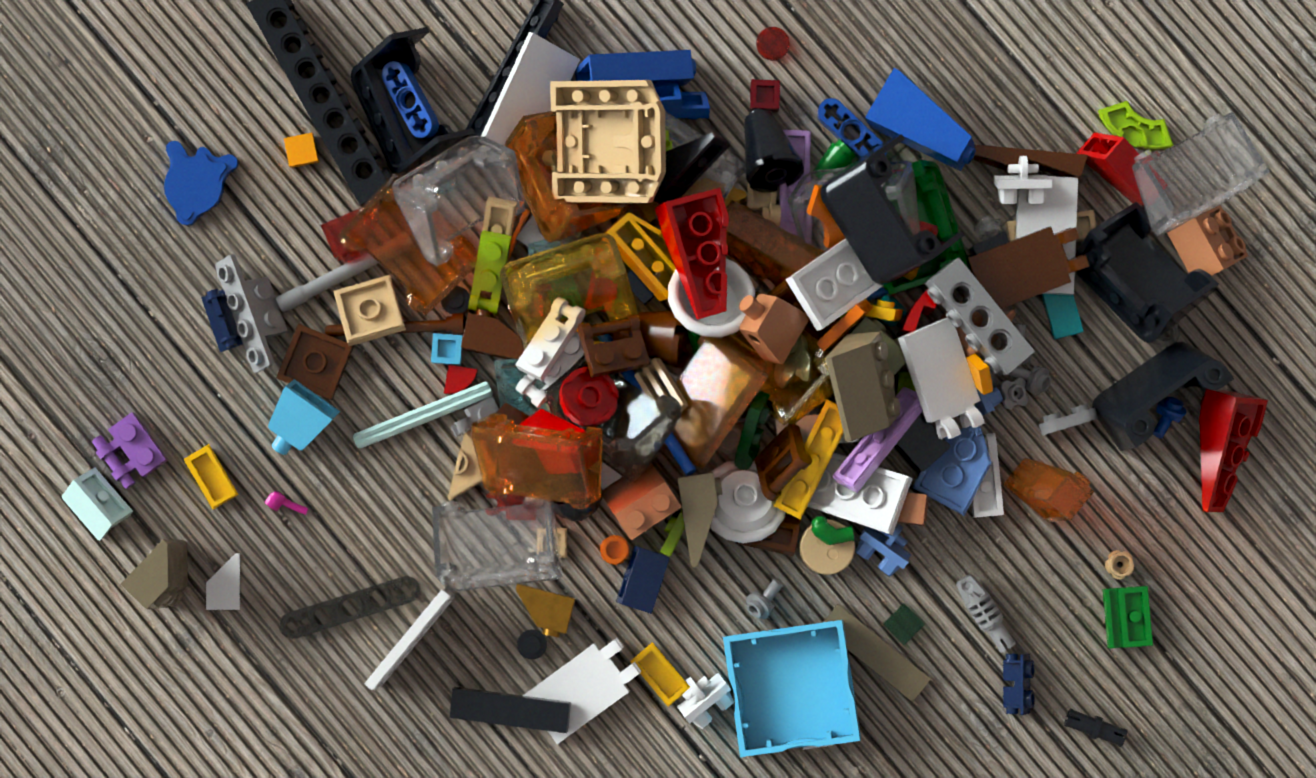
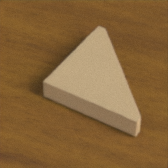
(466, 470)

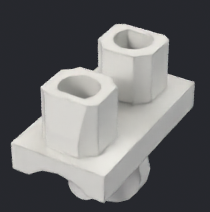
(1035, 184)
(702, 696)

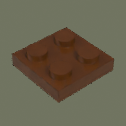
(315, 361)

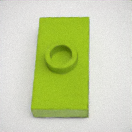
(675, 529)

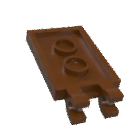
(1026, 266)

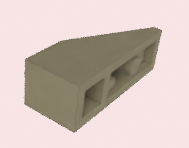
(698, 503)

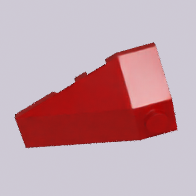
(696, 240)
(1225, 430)

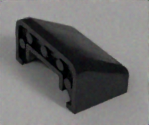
(1138, 276)
(1125, 403)

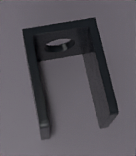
(921, 445)

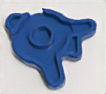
(195, 182)

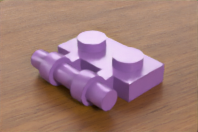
(137, 445)

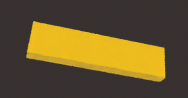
(821, 447)

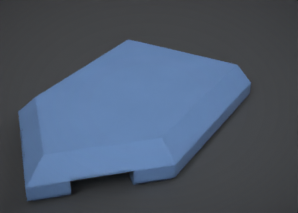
(958, 472)

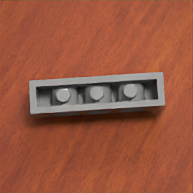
(1013, 347)

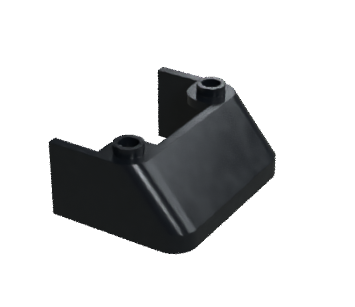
(396, 141)
(873, 223)

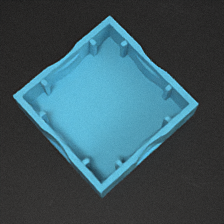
(792, 688)

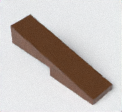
(1055, 163)

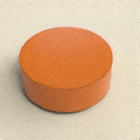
(614, 549)

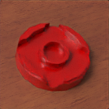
(588, 399)

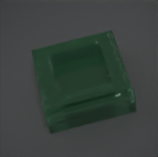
(903, 623)

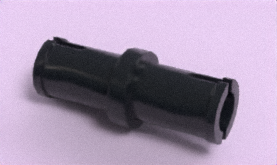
(1095, 727)

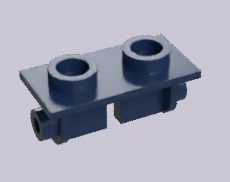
(221, 320)
(1020, 695)

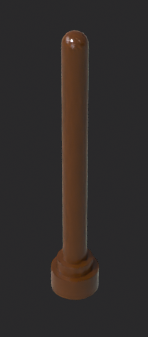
(452, 325)

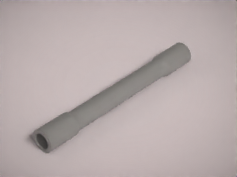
(302, 293)

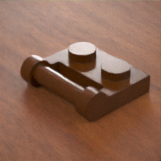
(614, 355)
(776, 456)

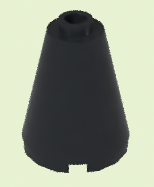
(769, 153)

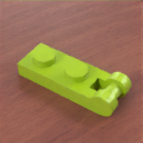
(491, 257)

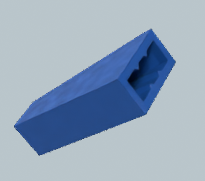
(653, 66)
(924, 125)

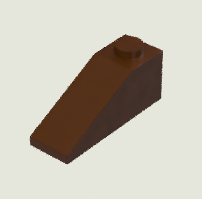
(490, 337)

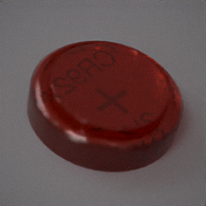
(772, 43)

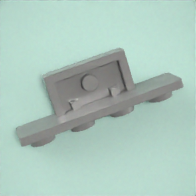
(253, 310)

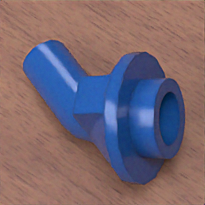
(1171, 410)

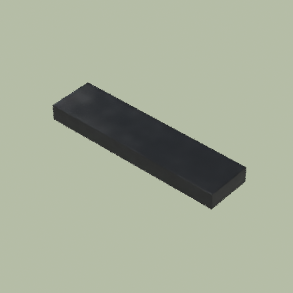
(510, 709)

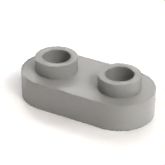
(1079, 415)

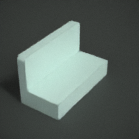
(96, 503)

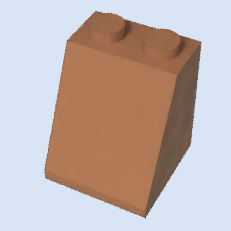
(641, 503)

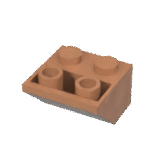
(1208, 242)

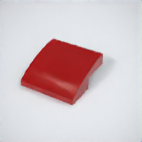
(922, 305)

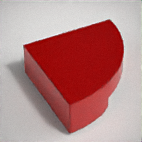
(459, 378)

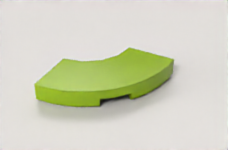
(1138, 131)

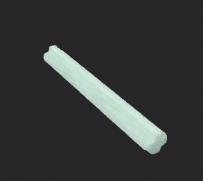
(422, 415)

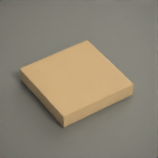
(369, 310)

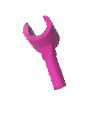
(277, 499)

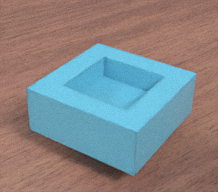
(446, 349)

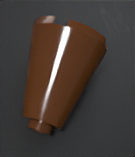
(662, 337)

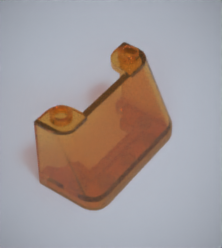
(554, 217)
(388, 239)
(718, 390)
(538, 461)

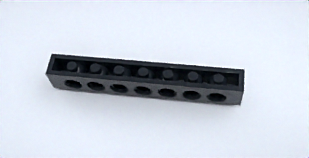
(307, 89)

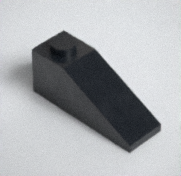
(687, 164)

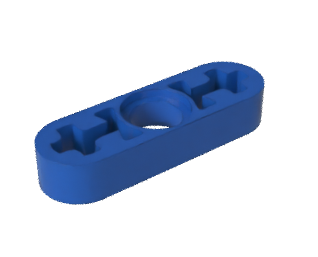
(421, 104)
(852, 120)

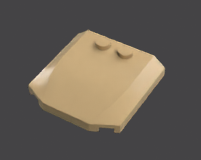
(608, 141)

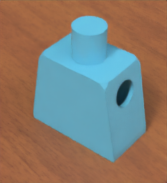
(299, 417)

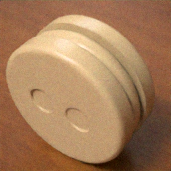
(822, 557)

